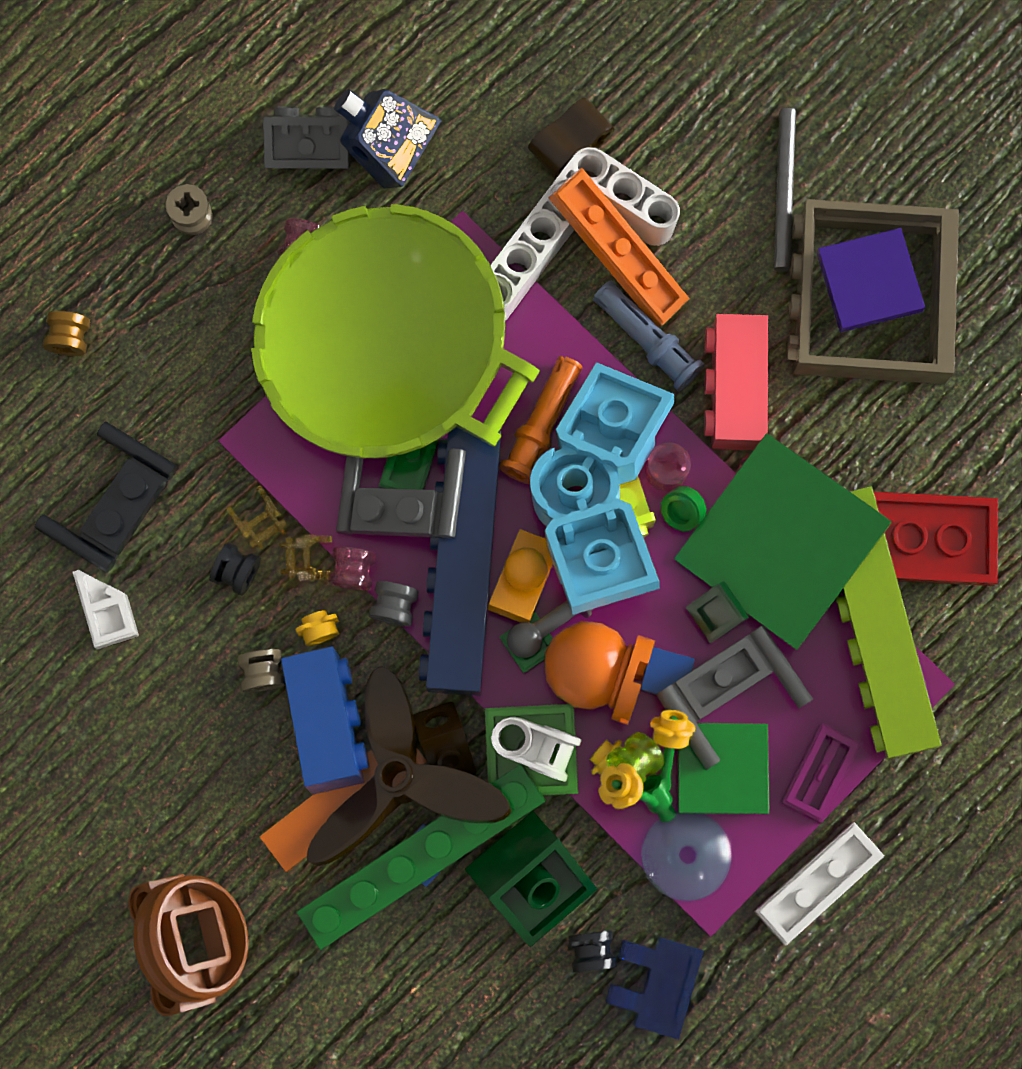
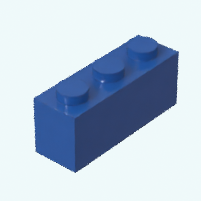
(324, 720)

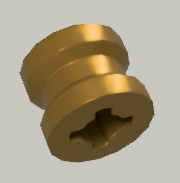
(66, 333)

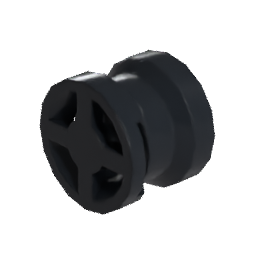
(235, 568)
(592, 956)

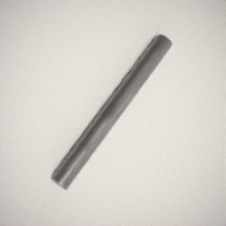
(784, 190)

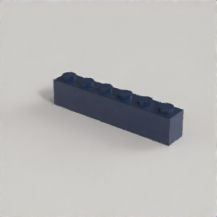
(462, 574)

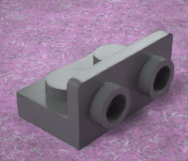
(304, 139)

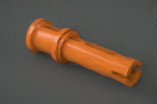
(534, 437)

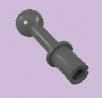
(526, 638)

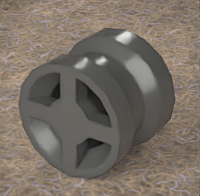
(393, 603)

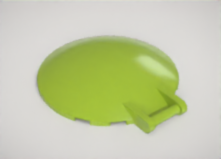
(384, 334)

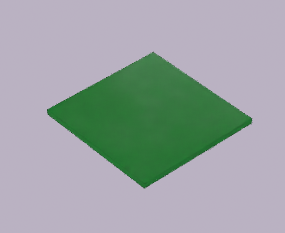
(783, 540)

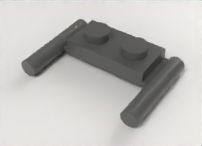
(401, 510)
(726, 678)

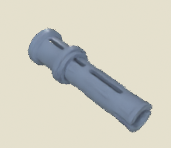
(661, 347)

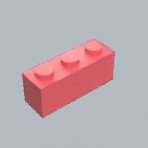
(737, 381)

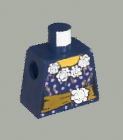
(385, 134)

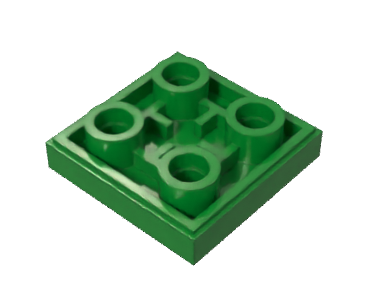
(736, 782)

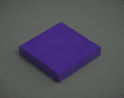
(870, 280)

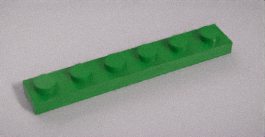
(412, 863)

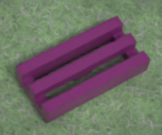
(837, 739)

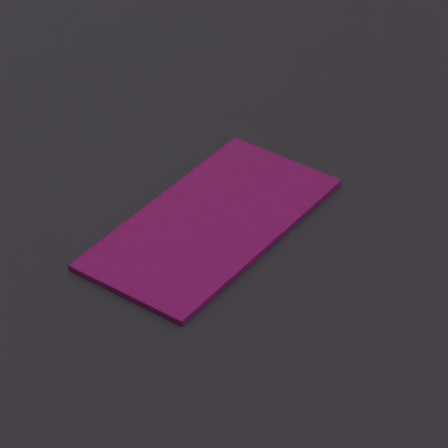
(539, 330)

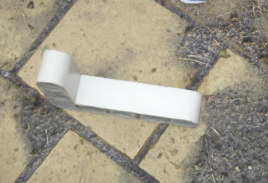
(611, 179)

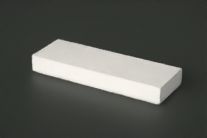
(819, 883)

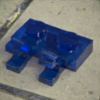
(666, 988)

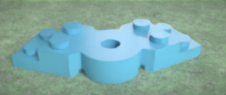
(600, 446)

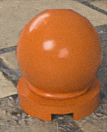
(595, 667)

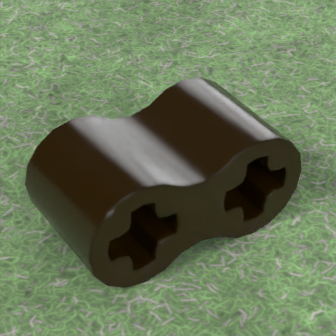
(576, 129)

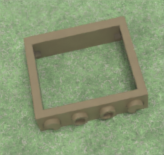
(878, 217)

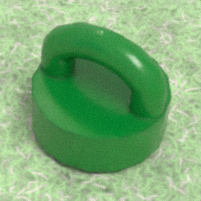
(683, 508)

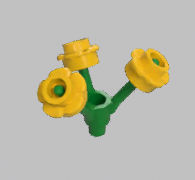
(624, 786)

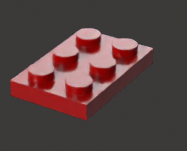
(942, 537)

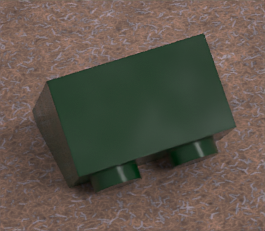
(531, 878)

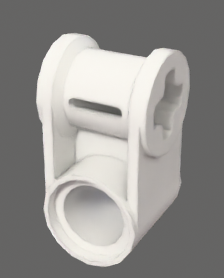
(538, 747)

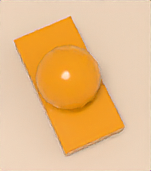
(522, 578)

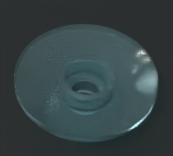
(675, 877)

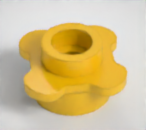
(318, 628)

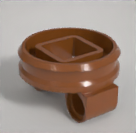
(160, 948)

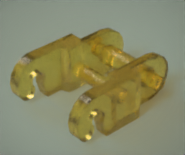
(246, 528)
(304, 542)

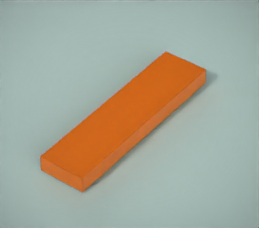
(618, 247)
(292, 835)

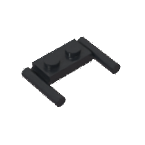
(120, 507)

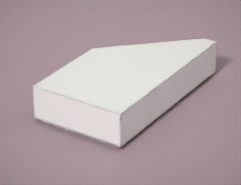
(105, 611)

